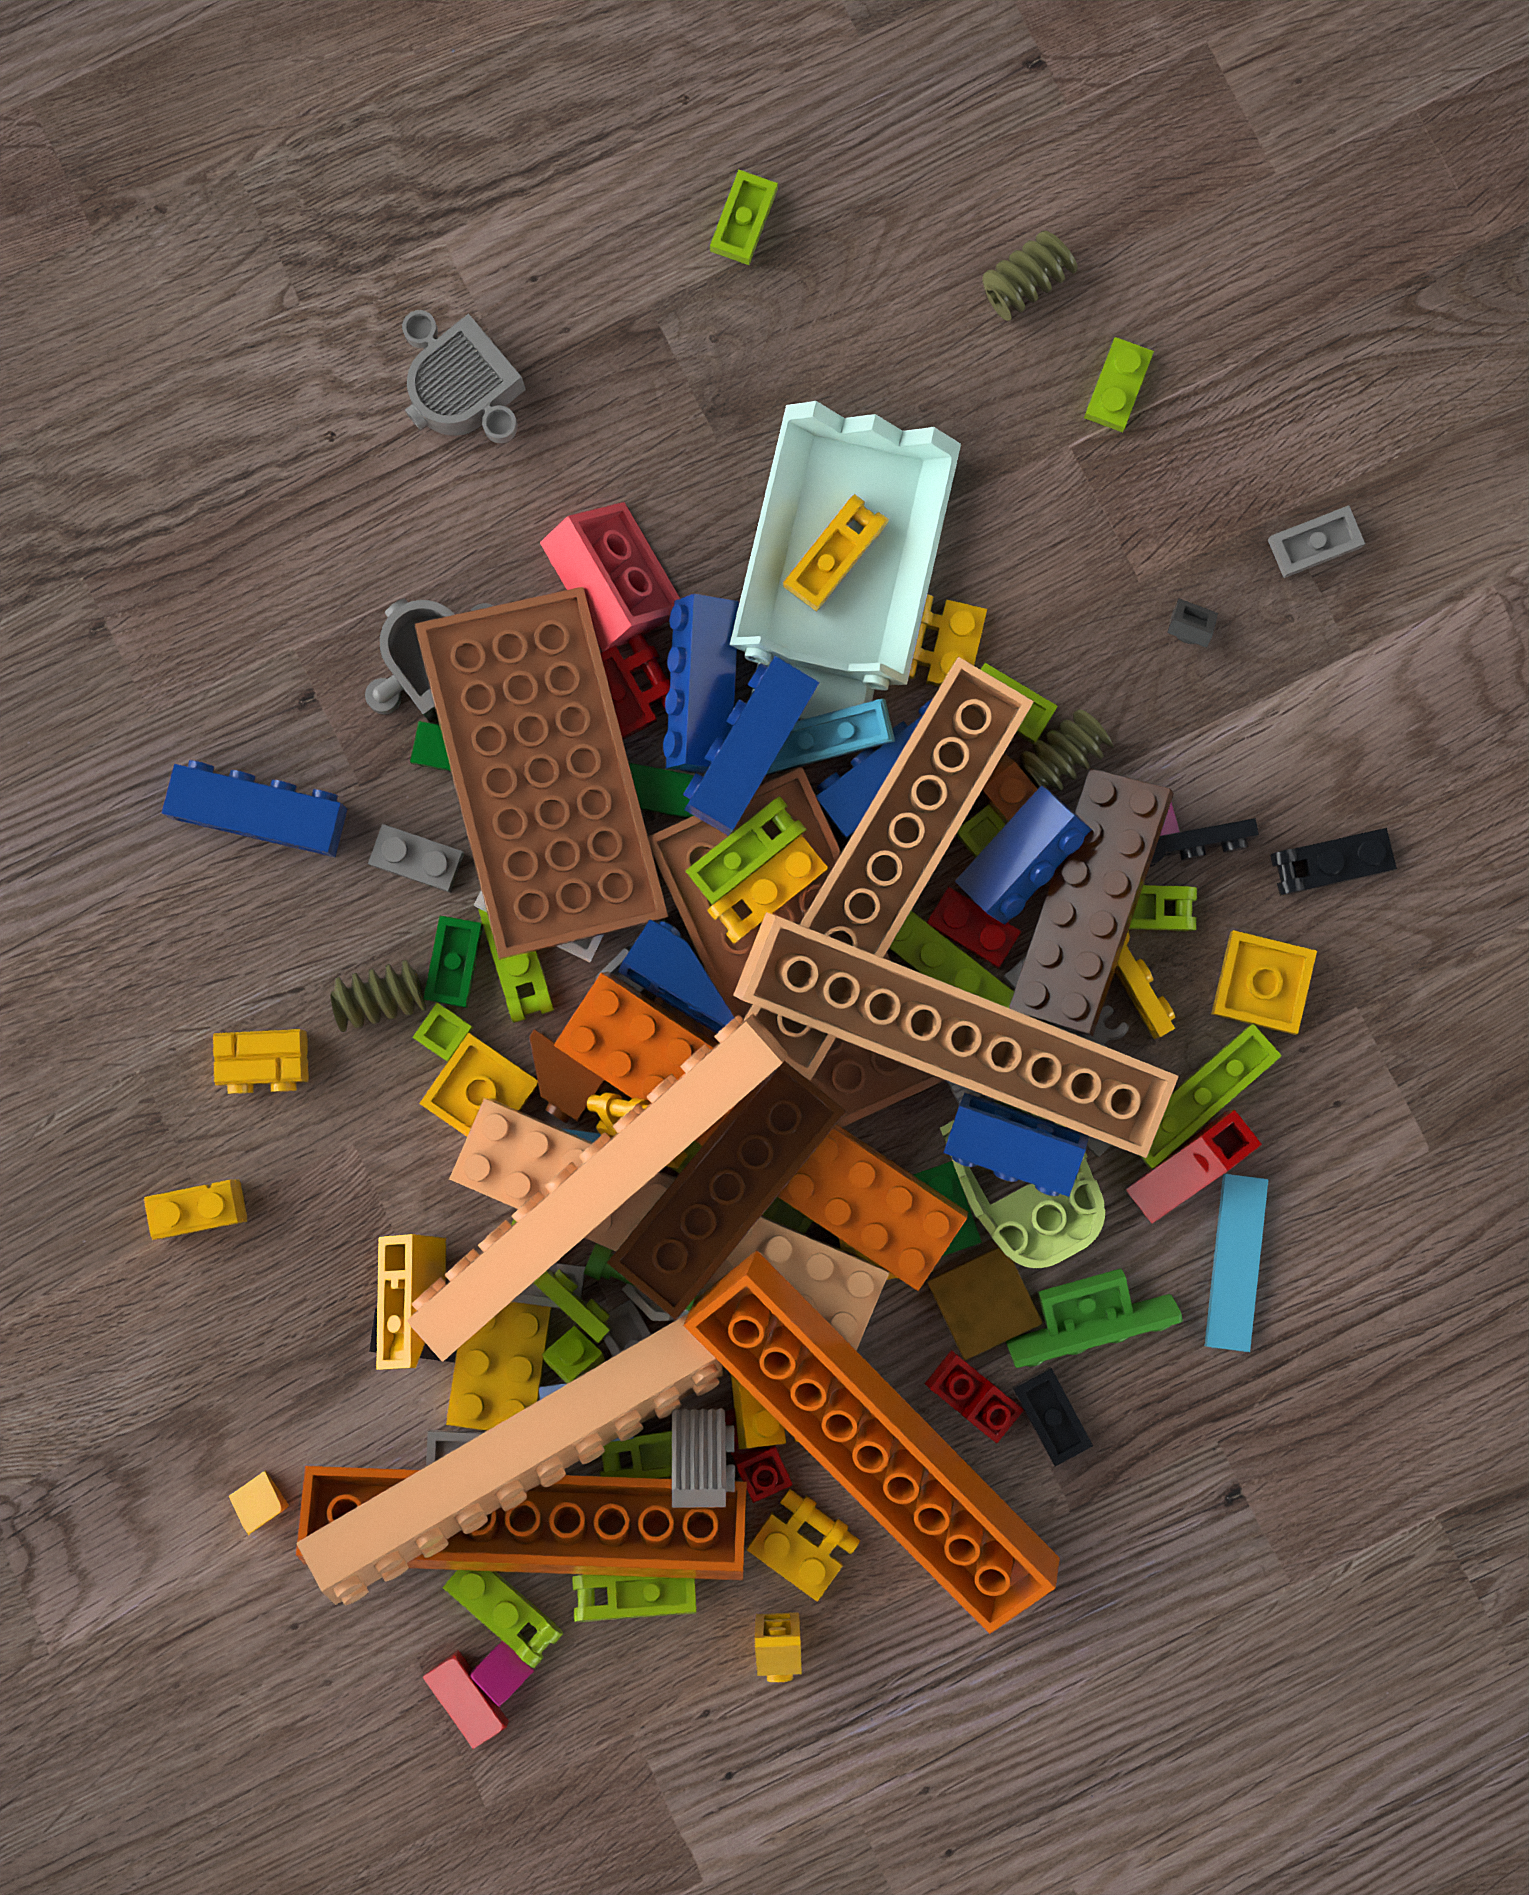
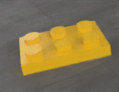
(499, 1367)

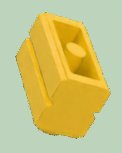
(260, 1058)
(195, 1209)

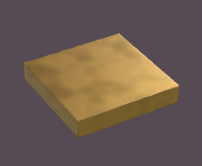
(984, 1302)

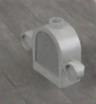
(459, 379)
(404, 657)

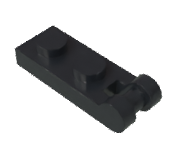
(1193, 843)
(1334, 861)

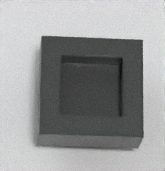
(1192, 623)

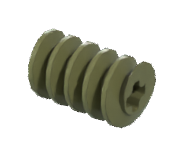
(1026, 271)
(1065, 750)
(376, 995)

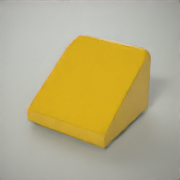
(258, 1502)

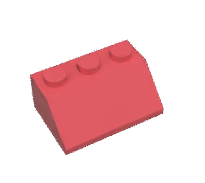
(617, 570)

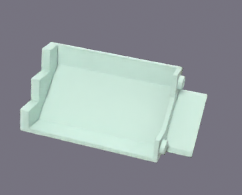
(872, 619)

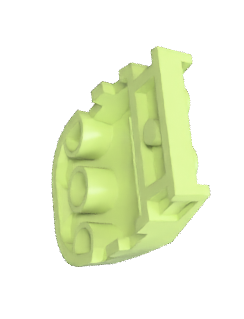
(1035, 1226)

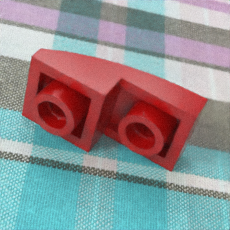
(974, 1396)
(759, 1466)

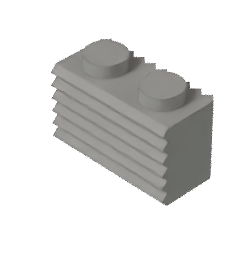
(699, 1458)

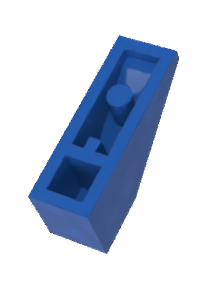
(672, 972)

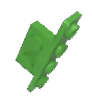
(1088, 1316)

